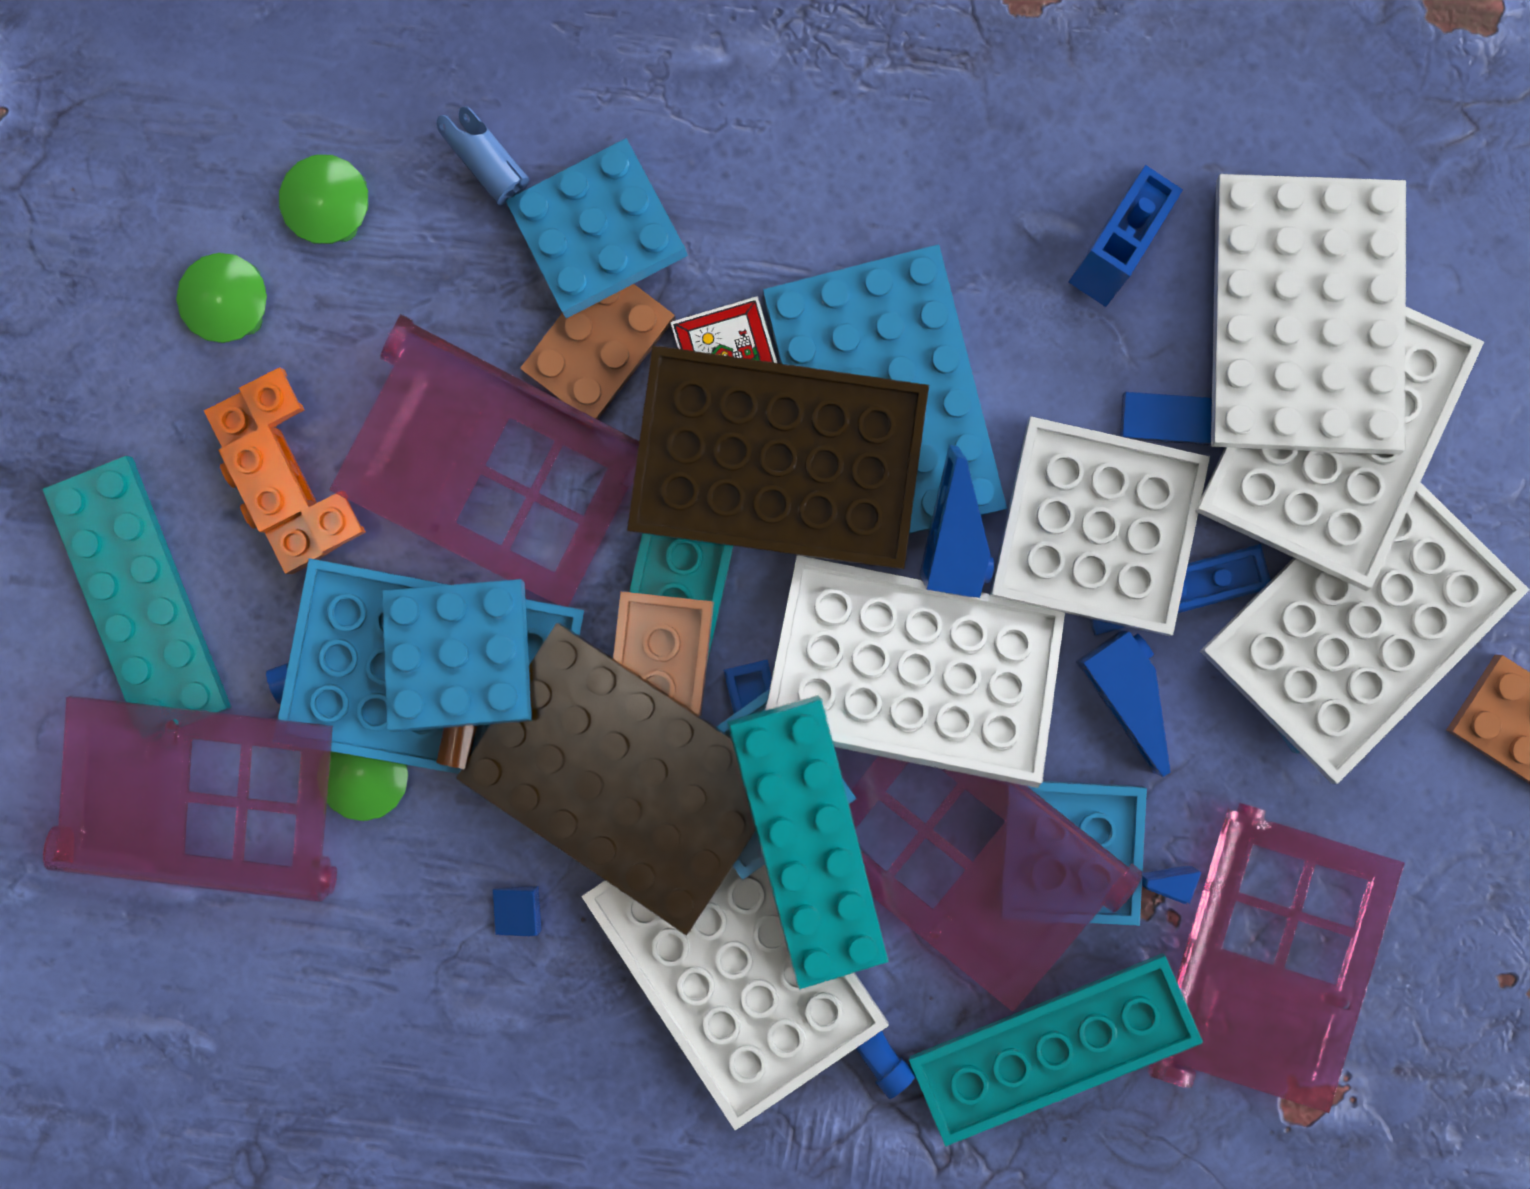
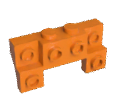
(269, 477)

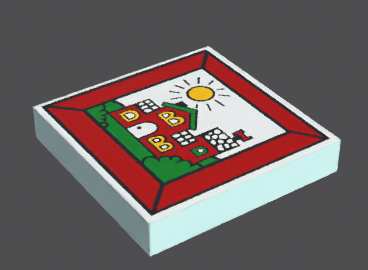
(727, 331)

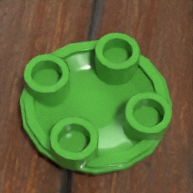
(323, 199)
(222, 298)
(364, 786)

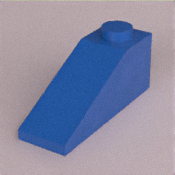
(1125, 236)
(956, 546)
(1130, 690)

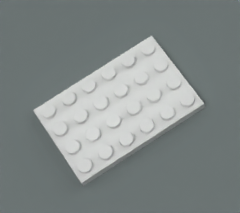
(1309, 314)
(1345, 505)
(1350, 662)
(921, 670)
(735, 995)

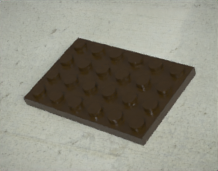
(778, 457)
(619, 779)

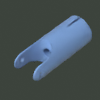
(484, 156)

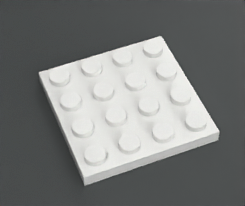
(1100, 526)

